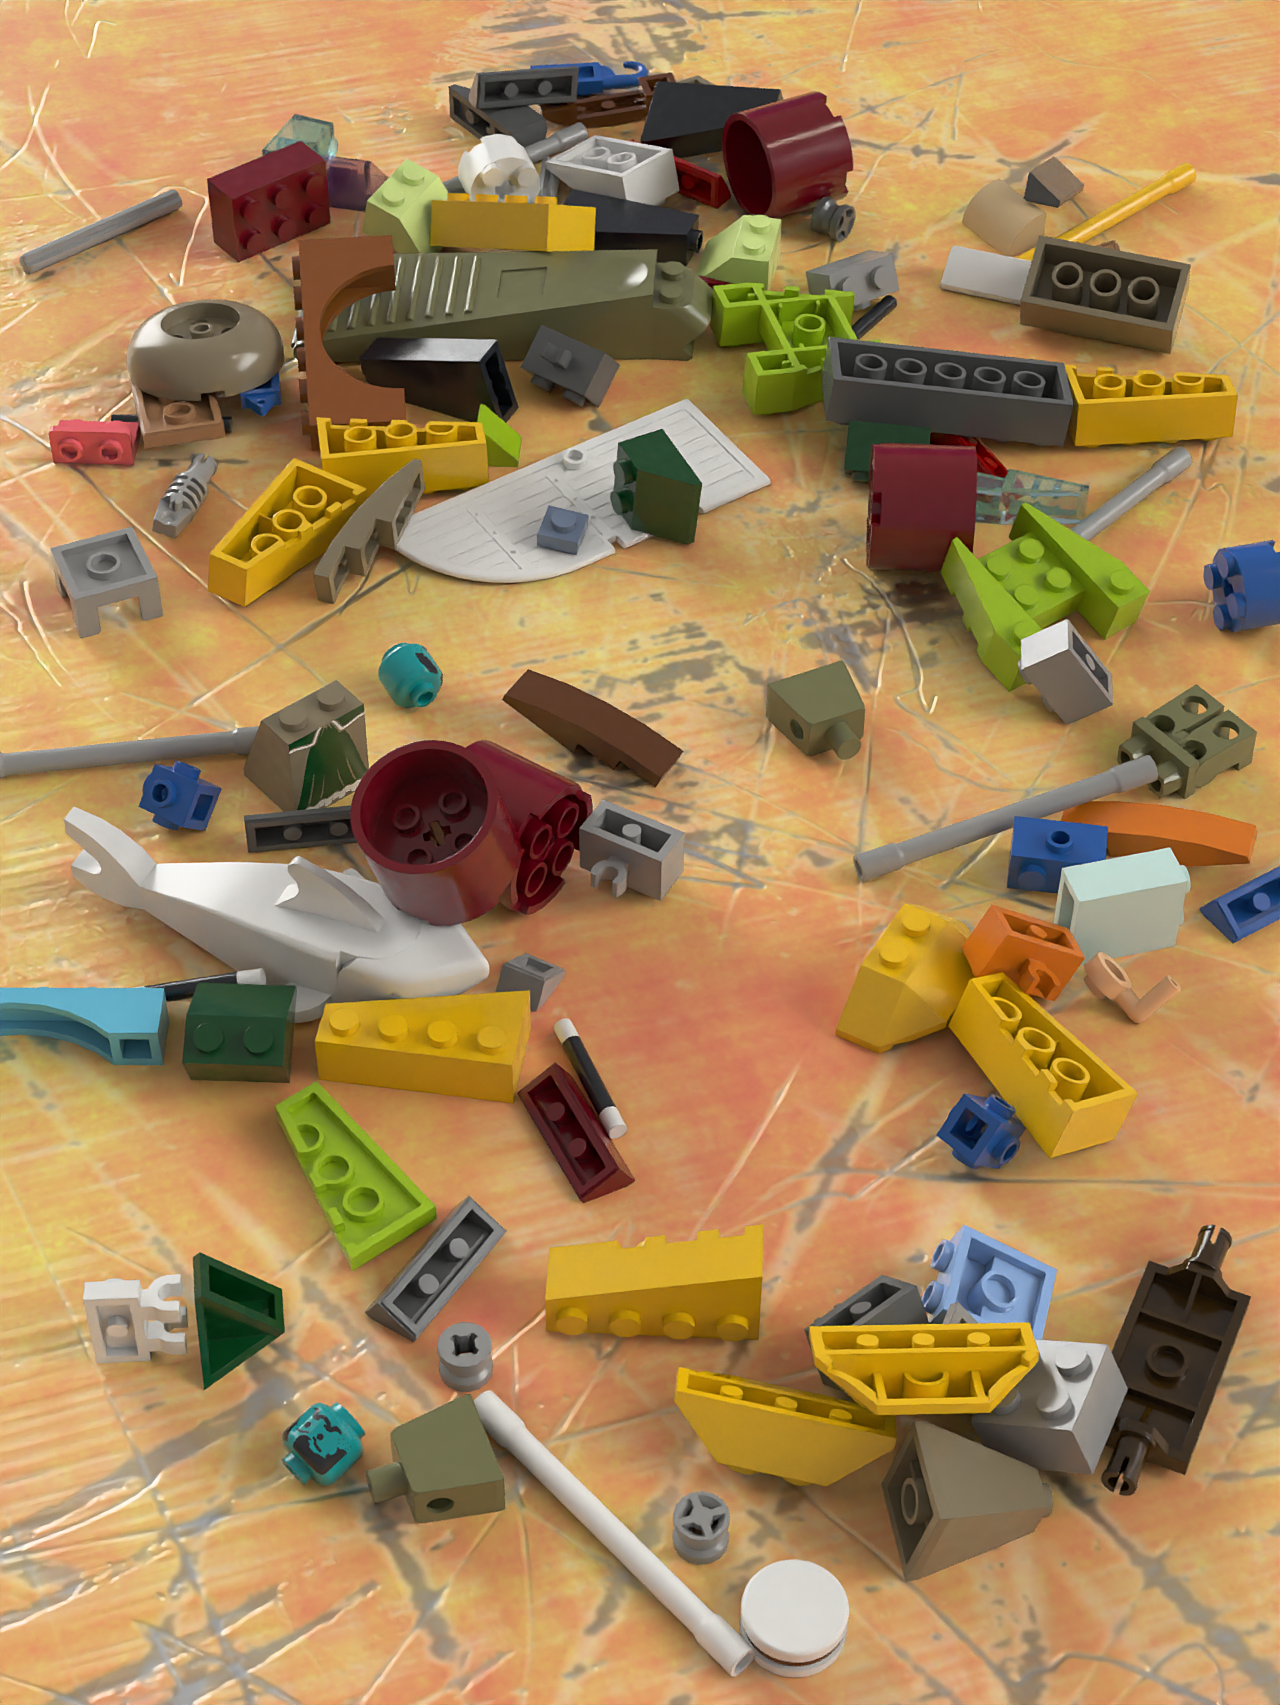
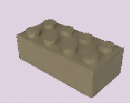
(1104, 294)

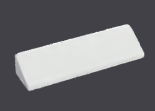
(985, 275)

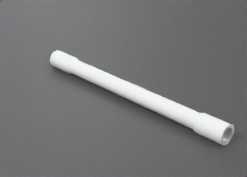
(708, 1628)

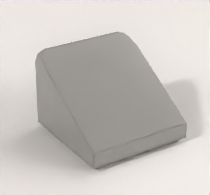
(530, 974)

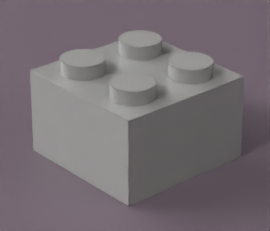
(1058, 1409)

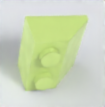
(404, 208)
(744, 252)

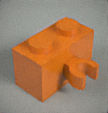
(1026, 949)

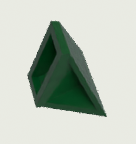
(233, 1316)

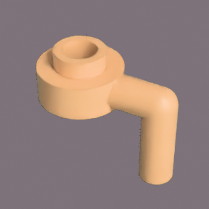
(1109, 980)

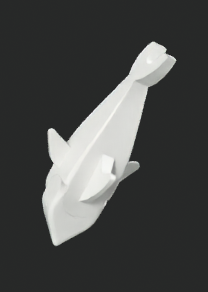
(294, 920)

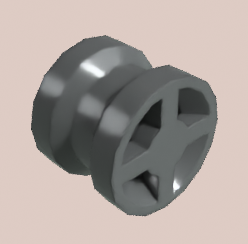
(833, 219)

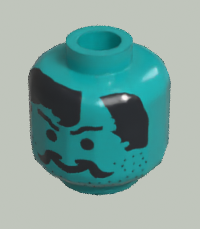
(410, 674)
(322, 1444)

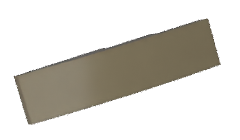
(374, 524)

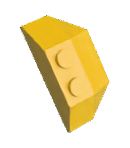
(907, 981)
(925, 1364)
(781, 1428)

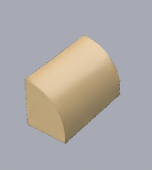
(1004, 219)

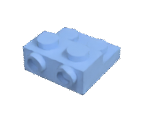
(989, 1282)

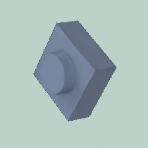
(562, 530)

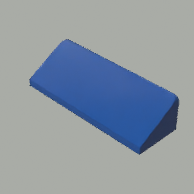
(1246, 907)

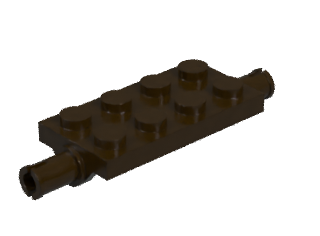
(1172, 1360)

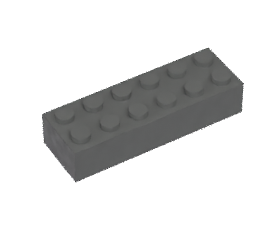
(947, 391)

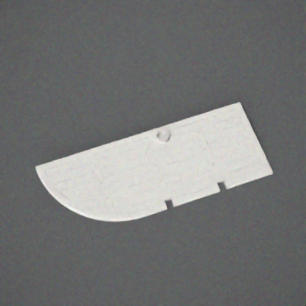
(495, 527)

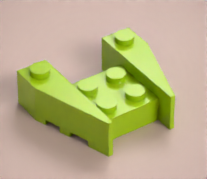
(794, 332)
(1035, 584)

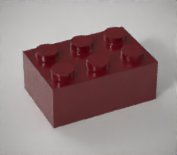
(269, 201)

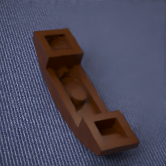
(606, 109)

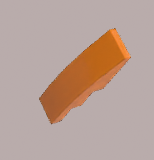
(1192, 835)

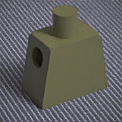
(818, 710)
(442, 1465)

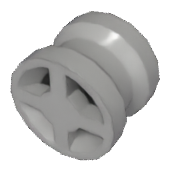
(467, 1370)
(704, 1513)

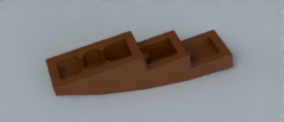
(600, 728)

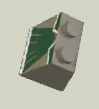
(311, 750)

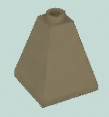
(957, 1499)

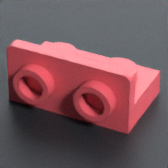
(95, 442)

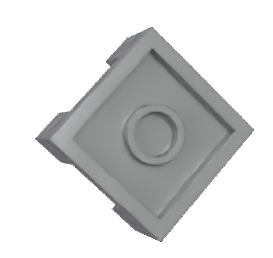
(103, 573)

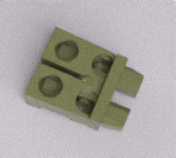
(1189, 745)

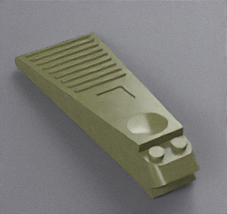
(598, 297)

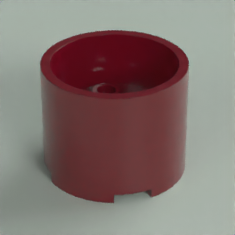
(786, 155)
(919, 504)
(428, 798)
(547, 820)

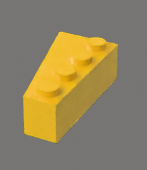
(511, 224)
(1149, 407)
(369, 455)
(282, 531)
(428, 1044)
(1040, 1068)
(659, 1287)

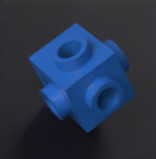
(179, 797)
(982, 1131)

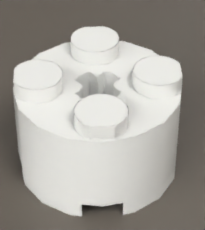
(498, 168)

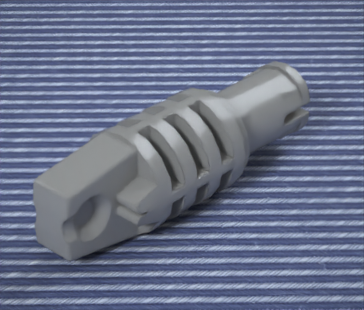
(184, 497)

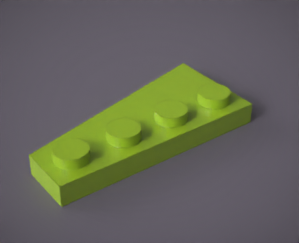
(353, 1179)

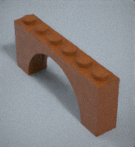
(332, 278)

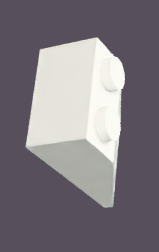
(618, 169)

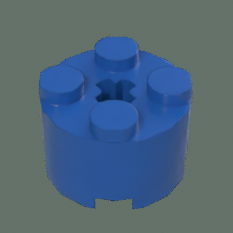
(1245, 586)

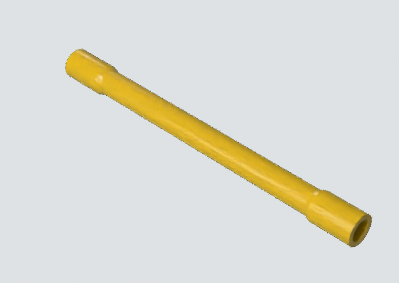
(1167, 184)

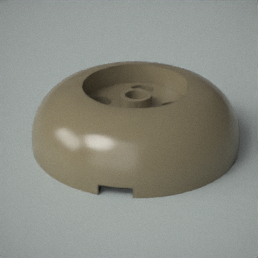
(204, 350)

